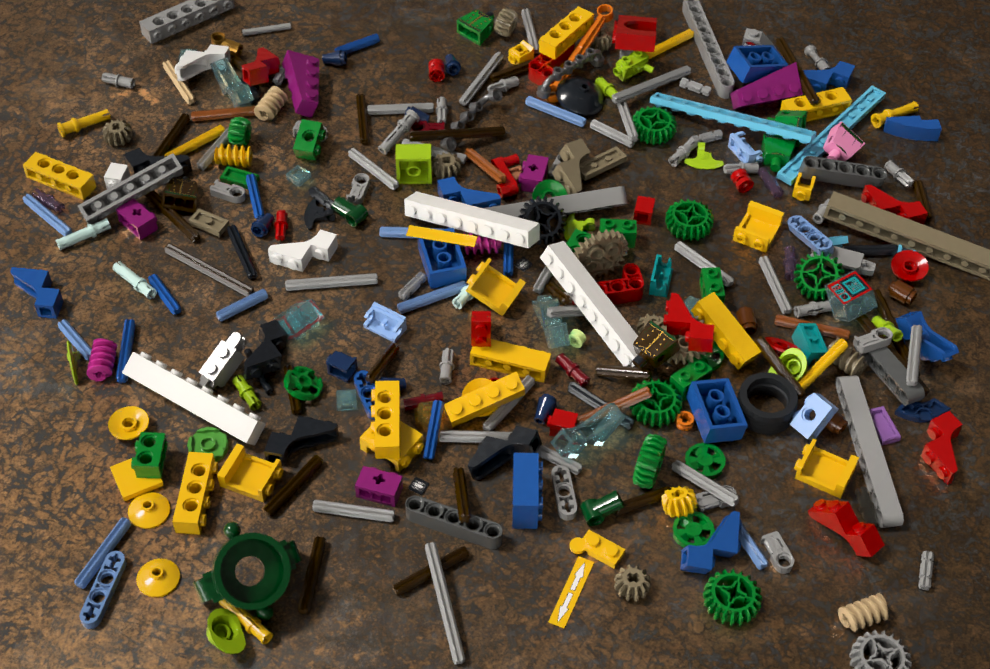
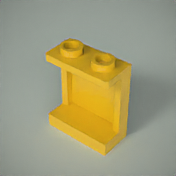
(758, 226)
(493, 288)
(410, 444)
(825, 470)
(249, 474)

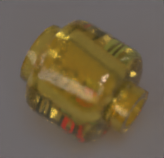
(423, 412)

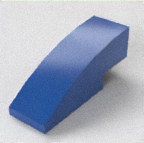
(913, 128)

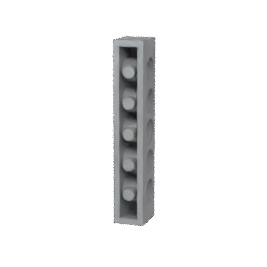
(182, 17)
(132, 187)

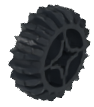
(538, 213)

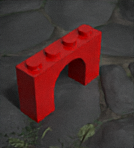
(635, 33)

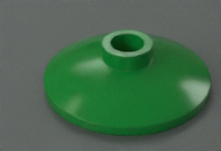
(548, 187)

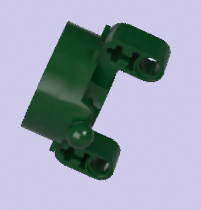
(221, 581)

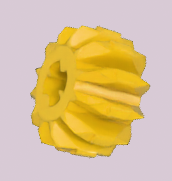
(679, 501)

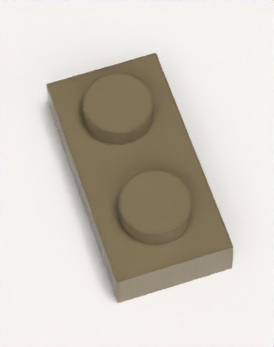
(209, 222)

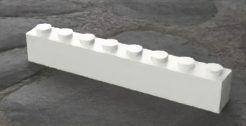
(472, 219)
(591, 301)
(194, 398)

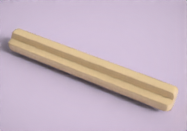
(180, 85)

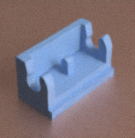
(743, 150)
(385, 322)

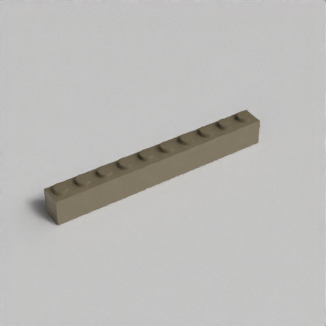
(909, 234)

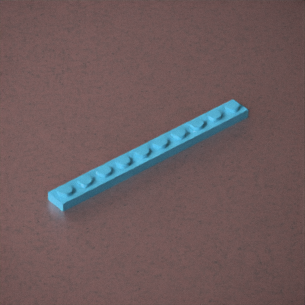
(849, 117)
(738, 119)

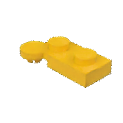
(598, 548)

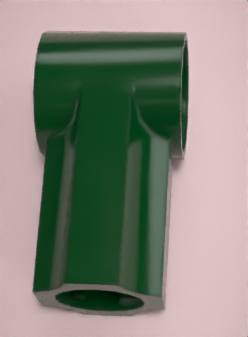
(353, 214)
(596, 509)

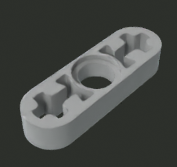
(561, 500)

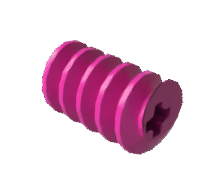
(483, 243)
(101, 359)

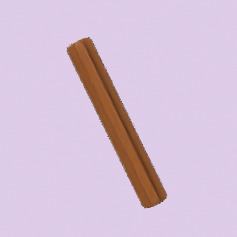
(222, 113)
(485, 165)
(825, 330)
(622, 403)

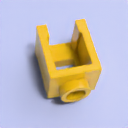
(521, 53)
(803, 191)

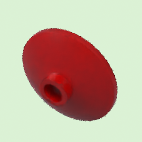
(914, 261)
(779, 345)

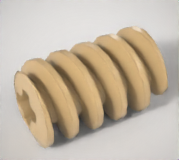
(270, 104)
(864, 611)

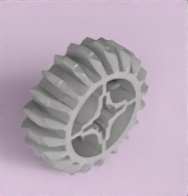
(881, 651)

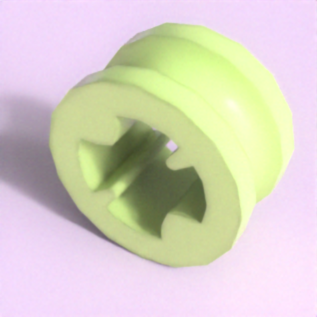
(577, 338)

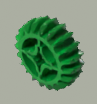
(654, 125)
(689, 220)
(826, 276)
(660, 407)
(649, 461)
(743, 605)

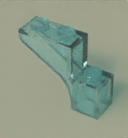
(230, 83)
(554, 328)
(593, 431)

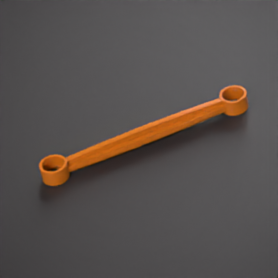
(585, 42)

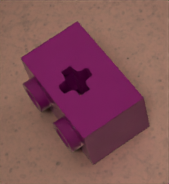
(534, 172)
(137, 219)
(379, 486)

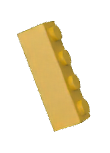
(727, 331)
(511, 358)
(484, 399)

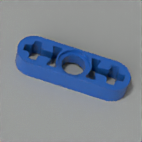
(361, 390)

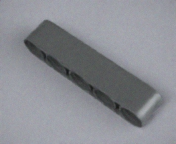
(842, 172)
(893, 375)
(446, 515)

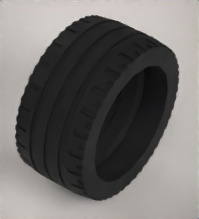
(772, 385)

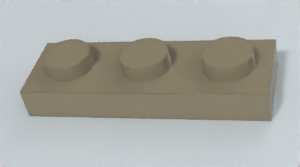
(602, 163)

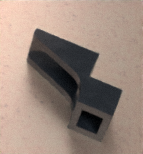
(139, 160)
(267, 355)
(306, 434)
(495, 451)

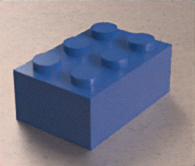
(755, 62)
(442, 262)
(716, 410)
(527, 491)

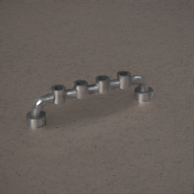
(591, 55)
(494, 95)

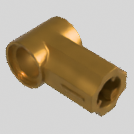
(218, 38)

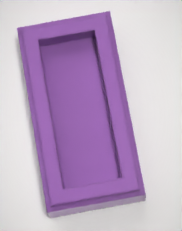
(884, 426)

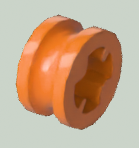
(684, 426)

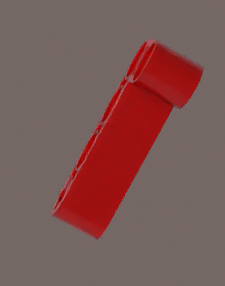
(543, 66)
(627, 288)

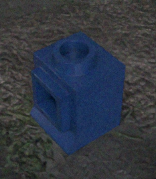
(341, 366)

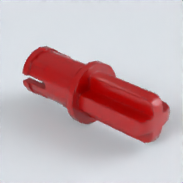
(281, 225)

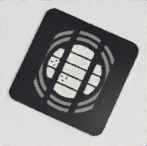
(523, 264)
(418, 485)

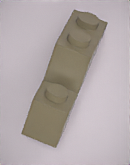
(569, 171)

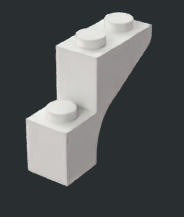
(196, 62)
(298, 254)

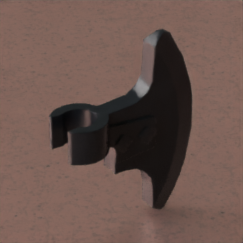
(314, 213)

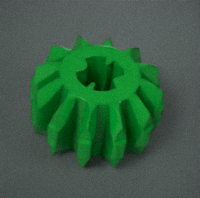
(239, 131)

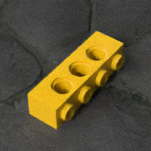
(565, 33)
(831, 103)
(59, 175)
(387, 419)
(184, 519)

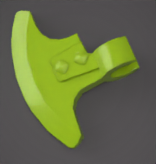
(703, 159)
(572, 224)
(72, 358)

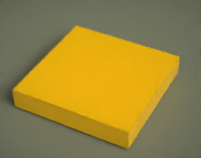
(130, 485)

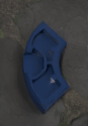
(922, 412)

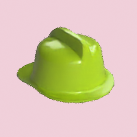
(795, 361)
(225, 631)

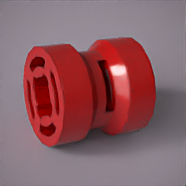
(436, 70)
(742, 180)

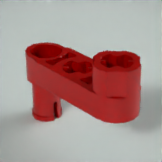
(510, 187)

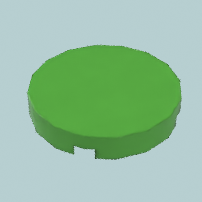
(209, 441)

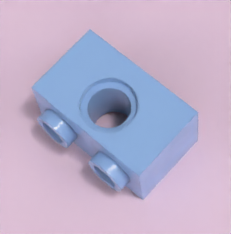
(824, 412)

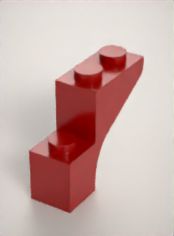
(259, 70)
(911, 210)
(680, 322)
(481, 328)
(939, 451)
(841, 519)

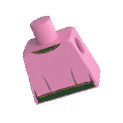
(842, 143)

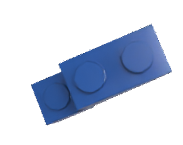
(837, 76)
(451, 190)
(38, 285)
(933, 345)
(722, 543)

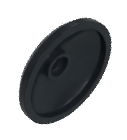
(580, 96)

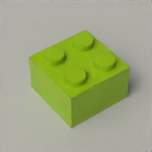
(414, 163)

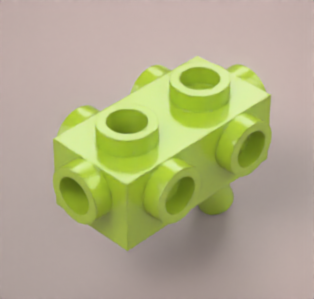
(631, 65)

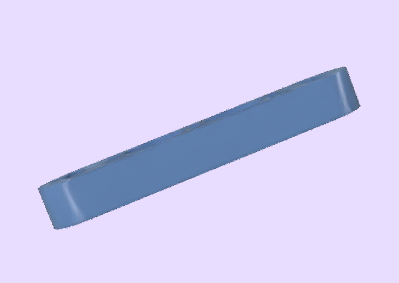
(813, 233)
(103, 589)

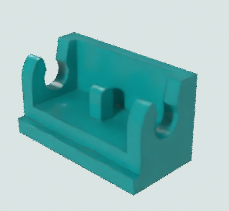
(661, 277)
(810, 341)

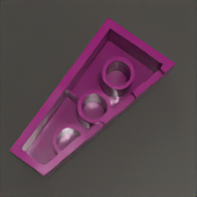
(303, 81)
(769, 89)

